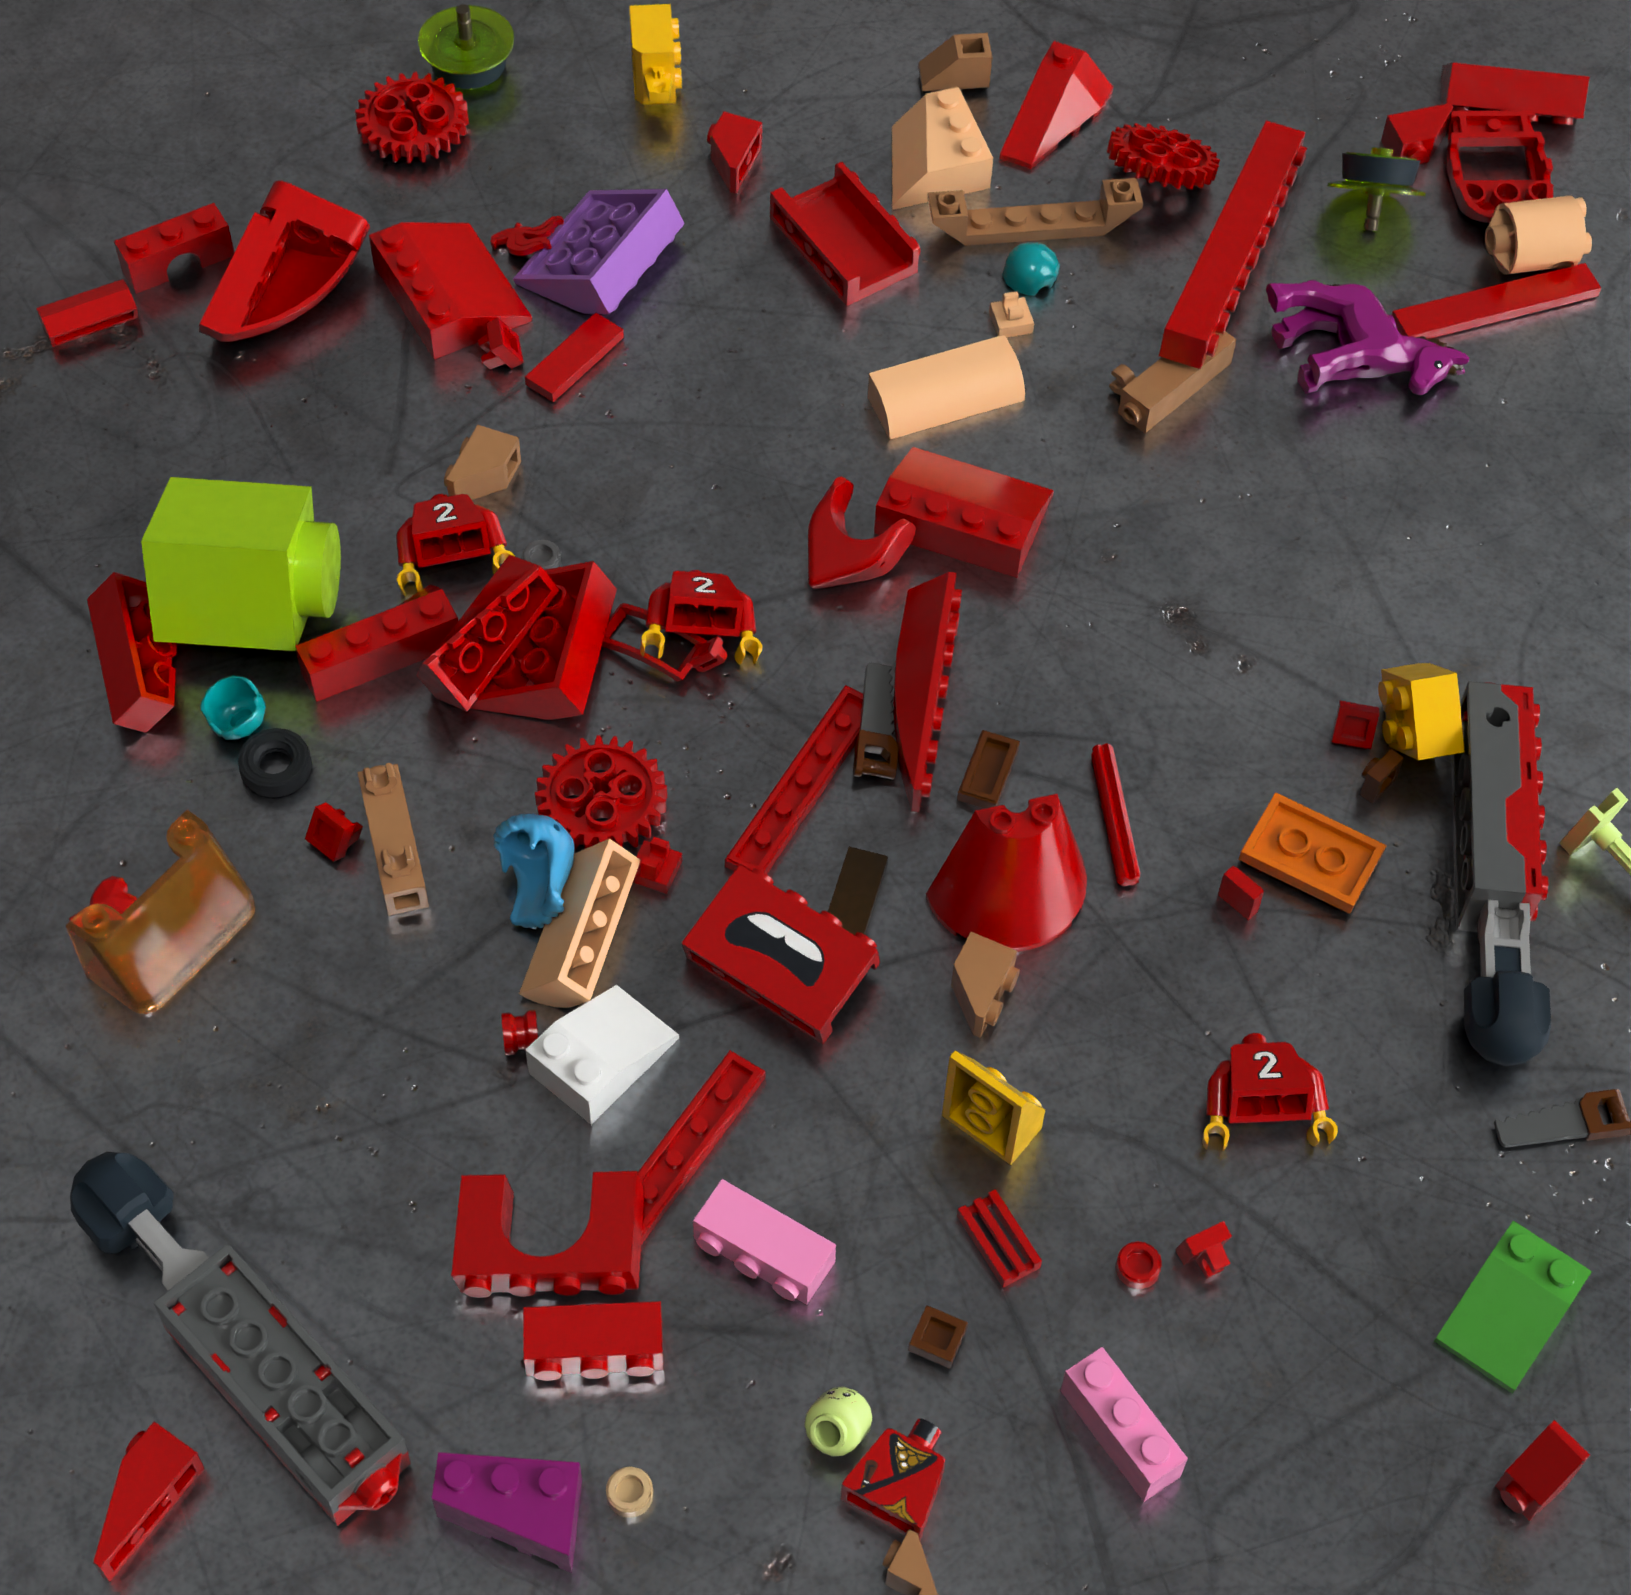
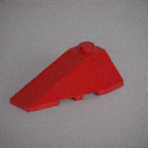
(1060, 99)

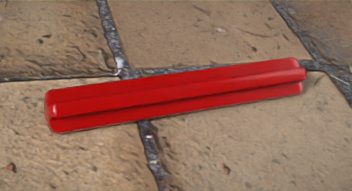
(1115, 815)

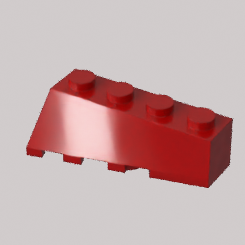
(1514, 89)
(487, 632)
(377, 644)
(133, 666)

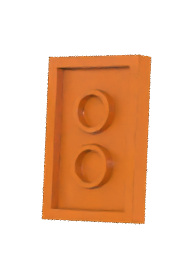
(1312, 852)

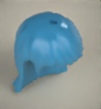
(542, 862)

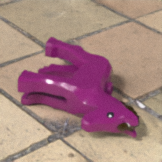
(1366, 335)

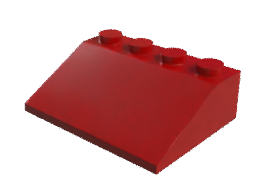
(445, 283)
(964, 510)
(558, 656)

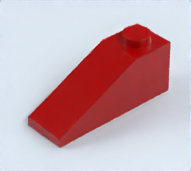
(147, 1486)

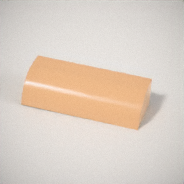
(946, 387)
(579, 938)

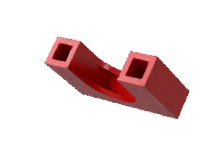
(600, 1260)

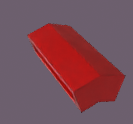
(87, 312)

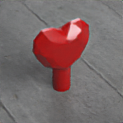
(112, 892)

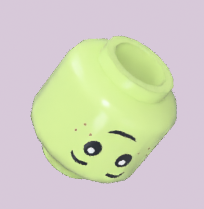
(838, 1421)

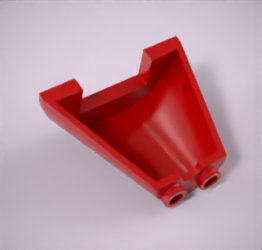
(1012, 876)

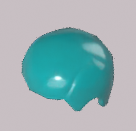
(1031, 268)
(233, 707)

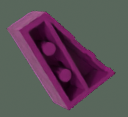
(512, 1500)

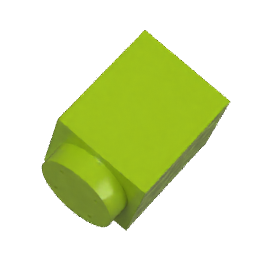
(238, 564)

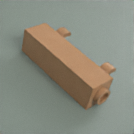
(1165, 385)
(393, 839)

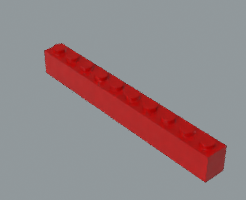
(1234, 246)

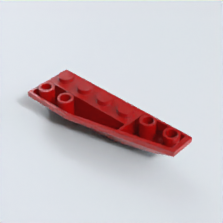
(922, 653)

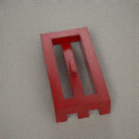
(981, 1207)

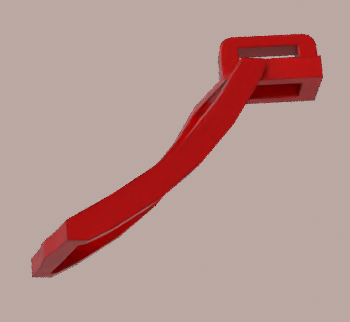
(702, 657)

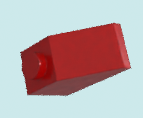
(1416, 132)
(734, 147)
(1541, 1471)

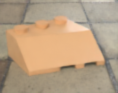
(938, 150)

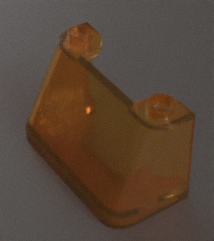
(170, 928)

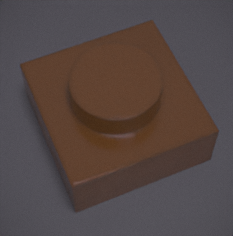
(1380, 775)
(938, 1336)

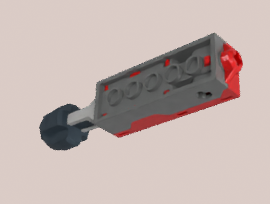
(1501, 868)
(248, 1345)

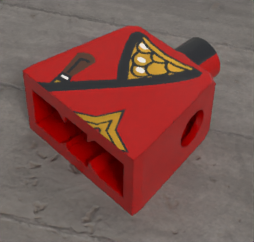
(898, 1478)

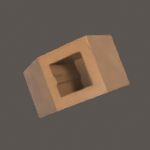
(958, 62)
(484, 463)
(980, 979)

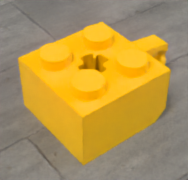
(655, 54)
(1421, 710)

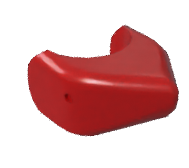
(843, 560)

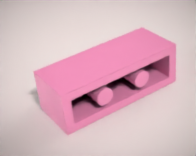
(763, 1242)
(1123, 1424)

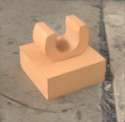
(1011, 316)

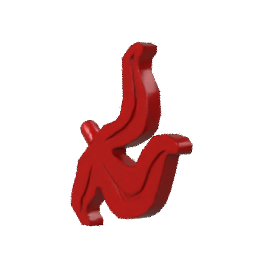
(537, 237)

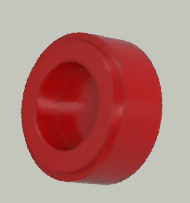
(1138, 1265)

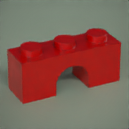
(148, 252)

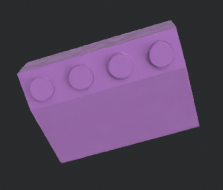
(602, 248)

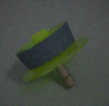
(466, 45)
(1377, 176)

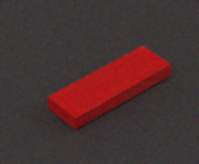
(574, 357)

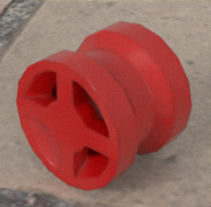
(519, 1031)

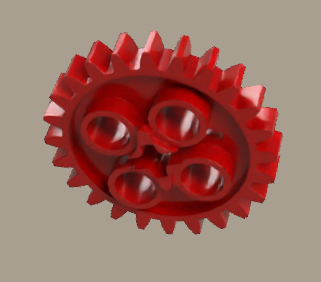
(394, 130)
(1163, 156)
(603, 793)

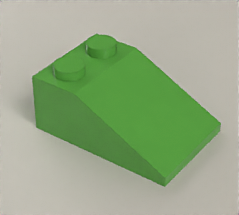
(1512, 1306)

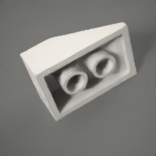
(598, 1051)

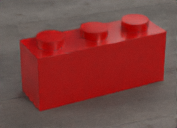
(592, 1340)

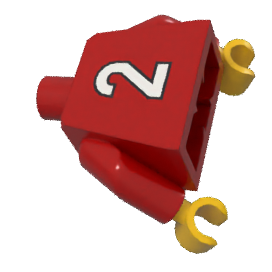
(446, 532)
(701, 605)
(1266, 1086)

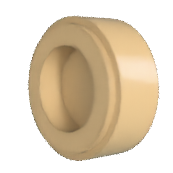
(629, 1492)

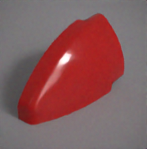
(283, 263)

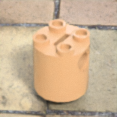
(1538, 234)

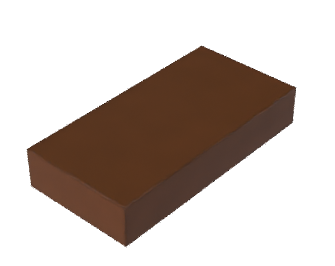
(988, 770)

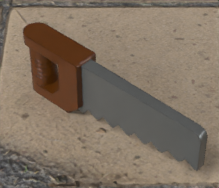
(876, 725)
(1567, 1122)

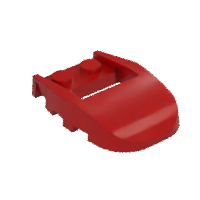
(1496, 128)

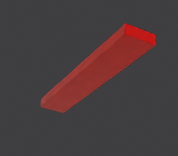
(1497, 302)
(800, 785)
(696, 1135)

